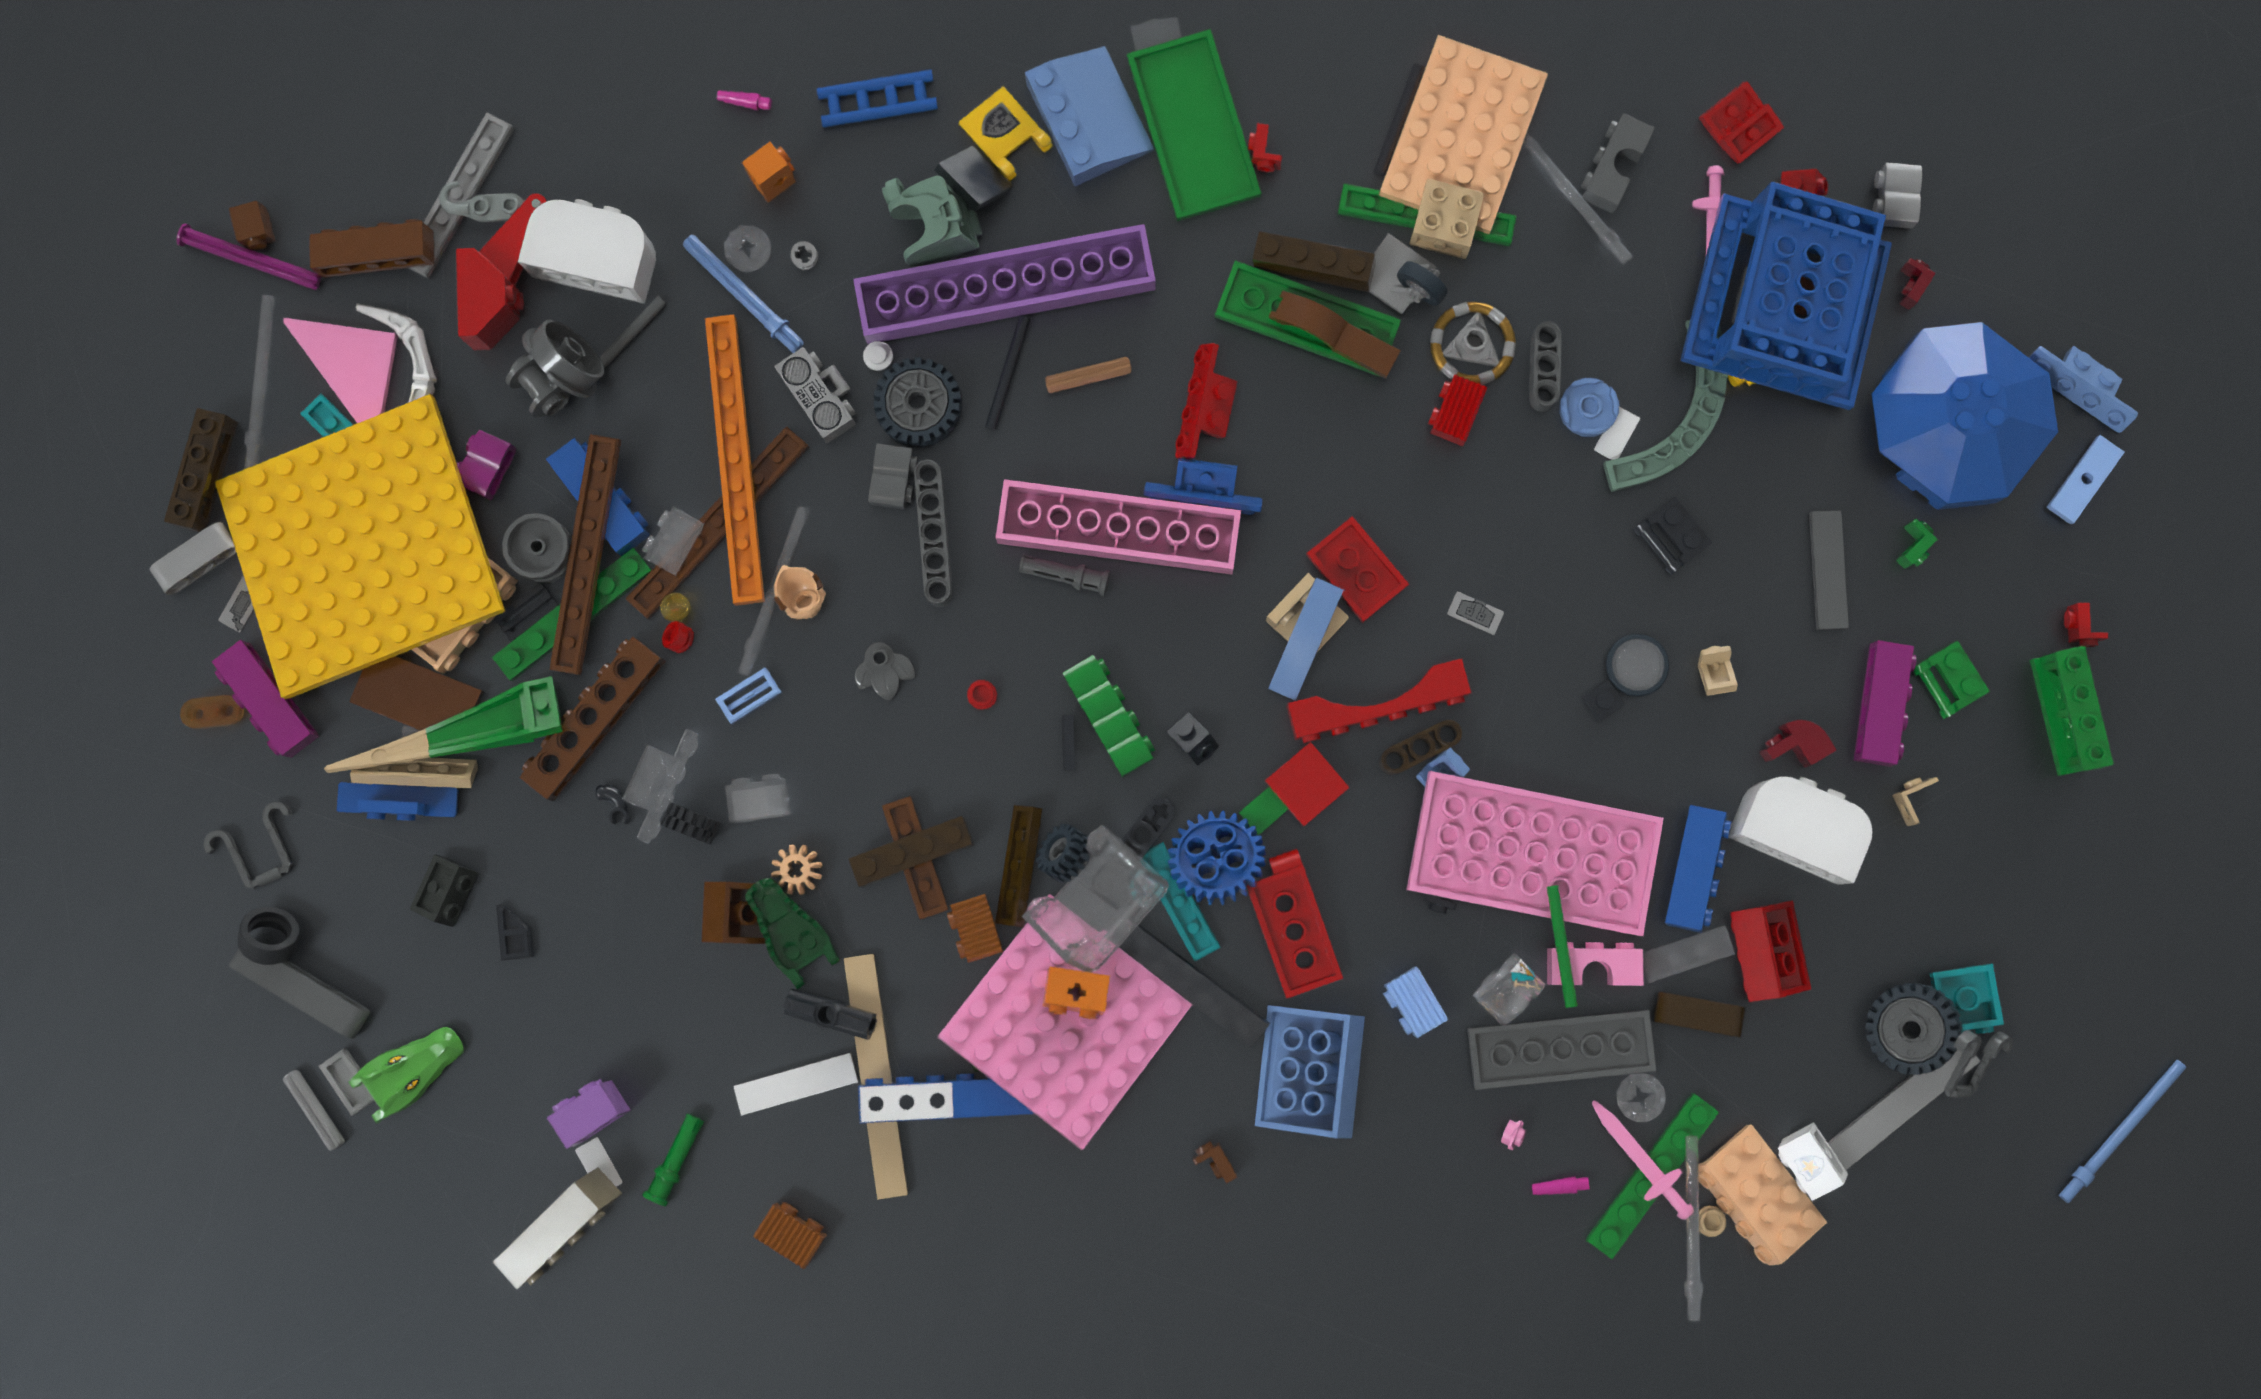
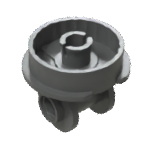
(555, 367)

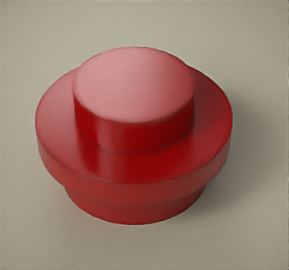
(982, 694)

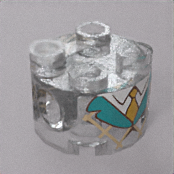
(1509, 990)

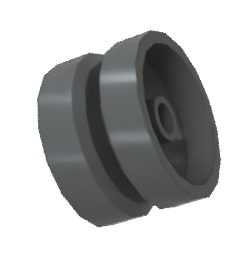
(534, 533)

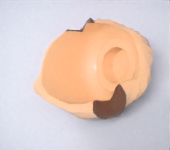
(798, 592)

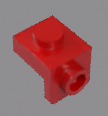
(1257, 143)
(1807, 180)
(2079, 626)

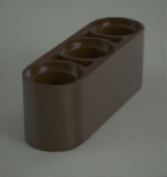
(1433, 740)
(1699, 1014)

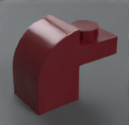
(1804, 738)

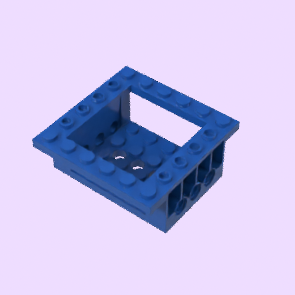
(1768, 342)

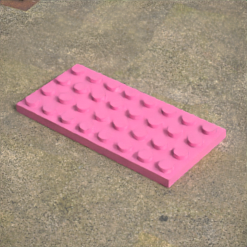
(1511, 843)

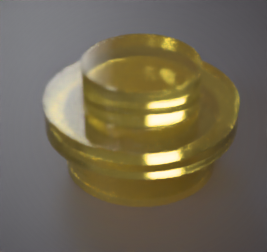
(675, 607)

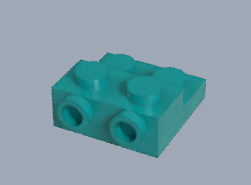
(1973, 995)

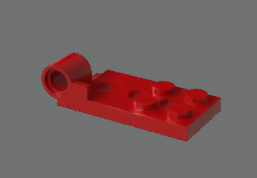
(1292, 880)

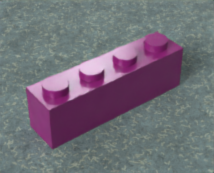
(258, 693)
(1884, 703)

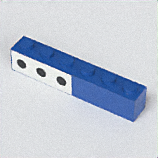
(935, 1099)

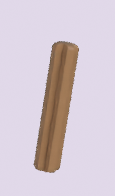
(1088, 374)

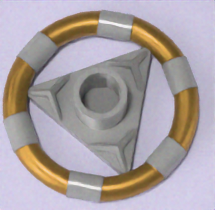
(1473, 342)

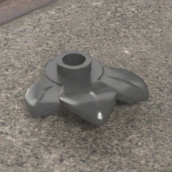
(883, 675)

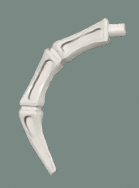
(414, 340)

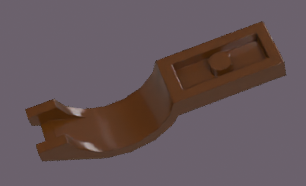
(1336, 333)

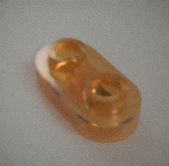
(213, 712)

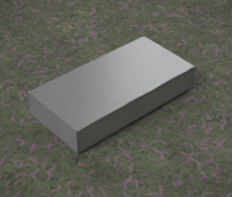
(339, 1071)

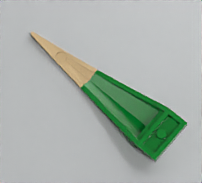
(504, 720)

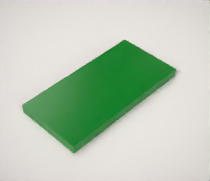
(1193, 125)

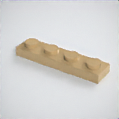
(420, 772)

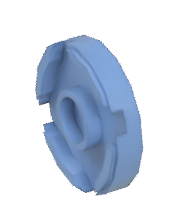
(1589, 407)

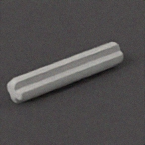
(313, 1110)

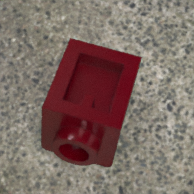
(1920, 277)

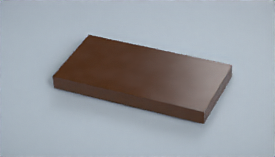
(412, 693)

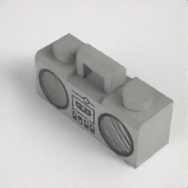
(805, 381)

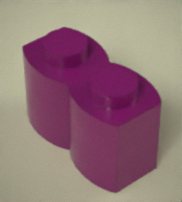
(485, 464)

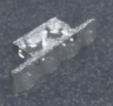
(655, 781)

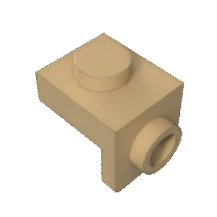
(1717, 670)

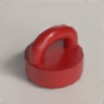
(677, 637)

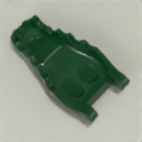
(788, 931)

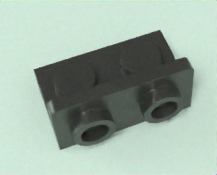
(443, 891)

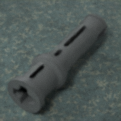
(1077, 576)

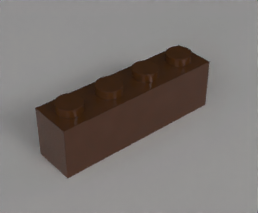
(372, 248)

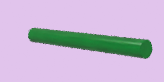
(1561, 946)

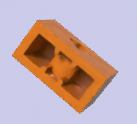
(770, 170)
(1091, 985)

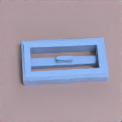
(756, 704)

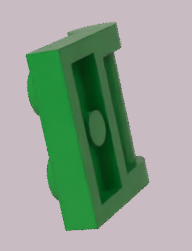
(1957, 674)

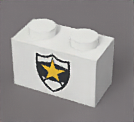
(1812, 1161)

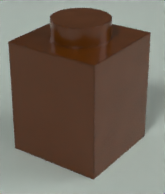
(252, 225)

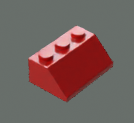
(1770, 951)

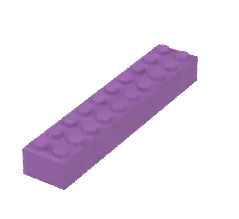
(1005, 284)

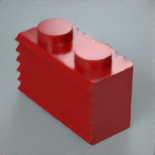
(1458, 409)

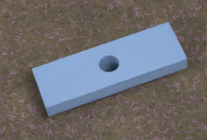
(2095, 468)

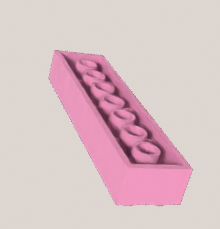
(1118, 526)

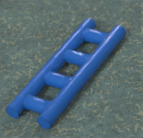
(861, 90)

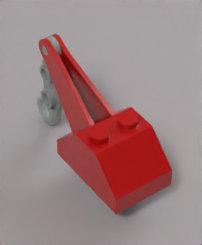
(488, 278)

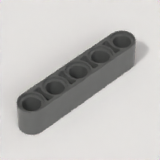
(930, 519)
(305, 993)

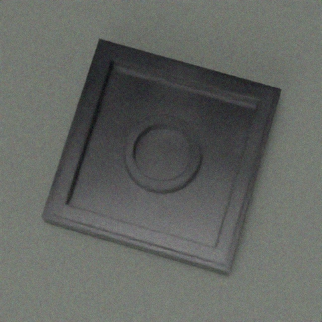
(973, 178)

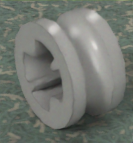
(810, 249)

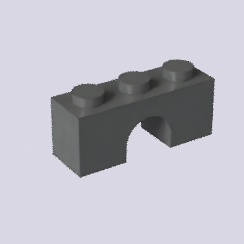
(1627, 140)

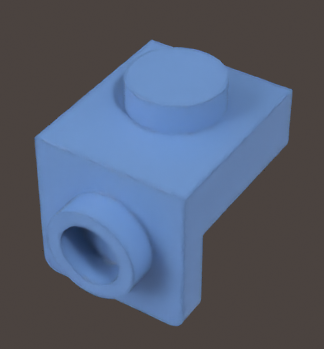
(1447, 763)

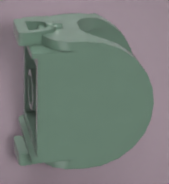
(947, 222)

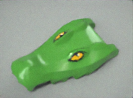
(404, 1073)

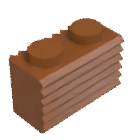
(975, 928)
(790, 1234)

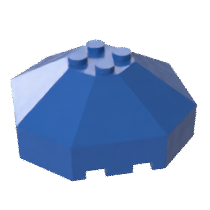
(1963, 415)

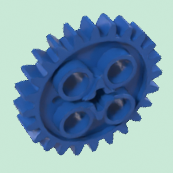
(1226, 880)

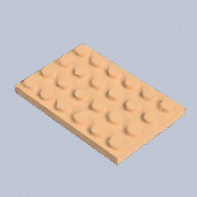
(1464, 126)

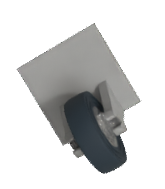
(1404, 277)

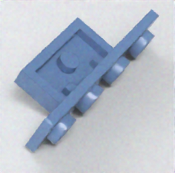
(2087, 385)

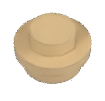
(1711, 1221)

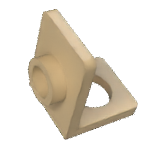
(1903, 802)

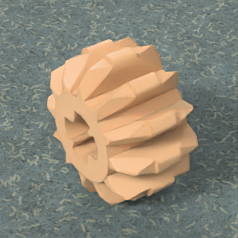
(807, 869)

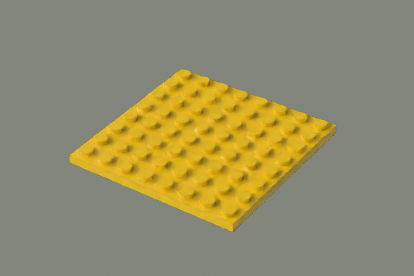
(359, 547)

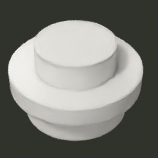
(878, 356)

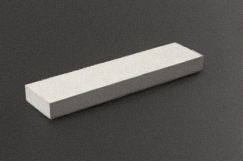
(796, 1084)

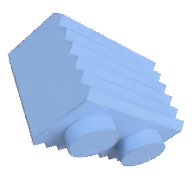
(1415, 1002)

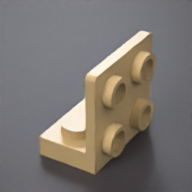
(1447, 218)
(1286, 613)

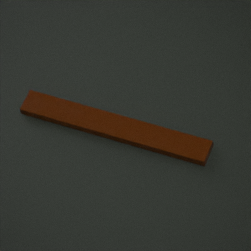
(766, 472)
(585, 554)

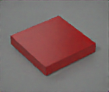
(1306, 784)

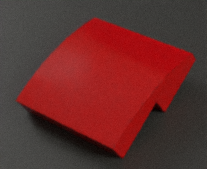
(1741, 122)

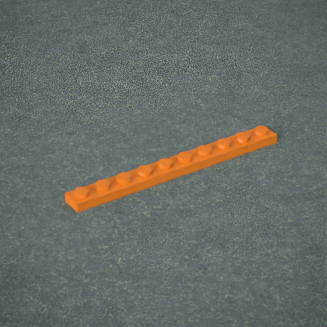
(734, 460)

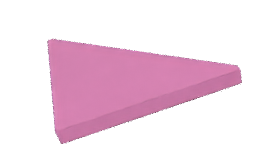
(352, 362)

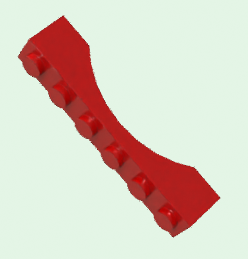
(1317, 716)

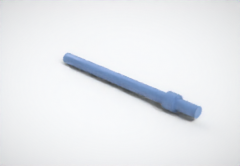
(2085, 1175)

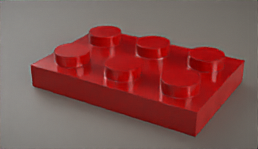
(1359, 567)

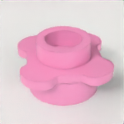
(1513, 1134)

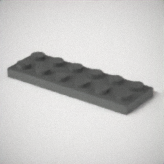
(1561, 1049)

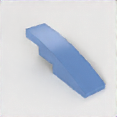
(1305, 639)

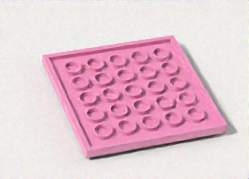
(1058, 1064)

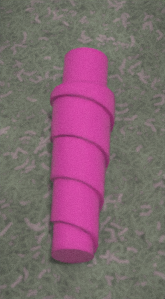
(747, 100)
(1561, 1186)

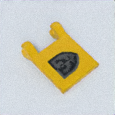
(1002, 127)

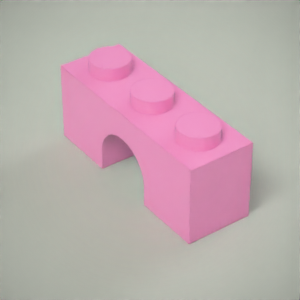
(1622, 964)

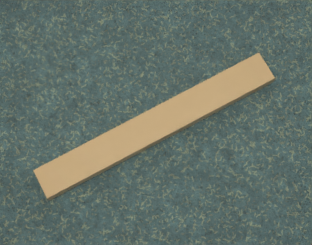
(875, 1063)

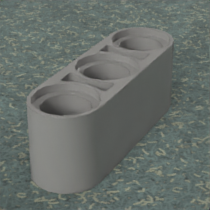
(193, 558)

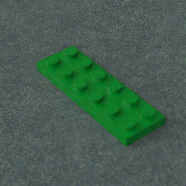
(1255, 293)

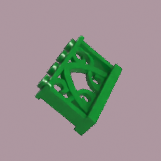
(2071, 711)

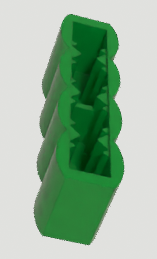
(1108, 716)

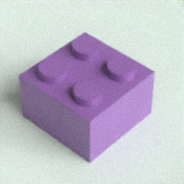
(589, 1113)

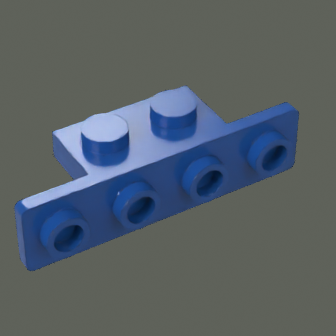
(1204, 484)
(403, 800)

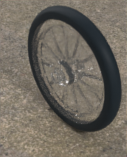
(1637, 665)

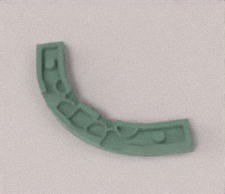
(1682, 443)

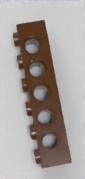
(608, 714)

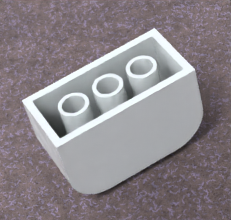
(588, 249)
(1804, 827)

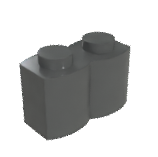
(892, 476)

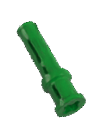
(667, 1173)

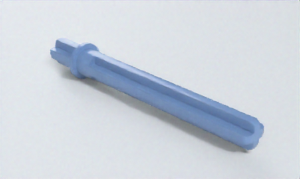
(771, 321)

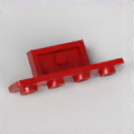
(1207, 403)

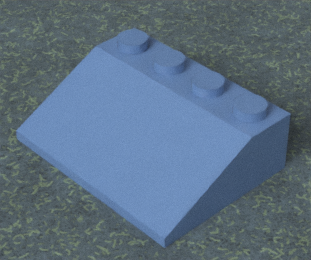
(1088, 113)
(1309, 1072)

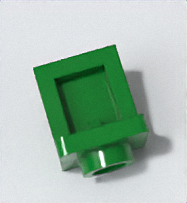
(1918, 550)

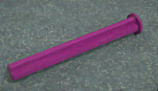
(247, 257)

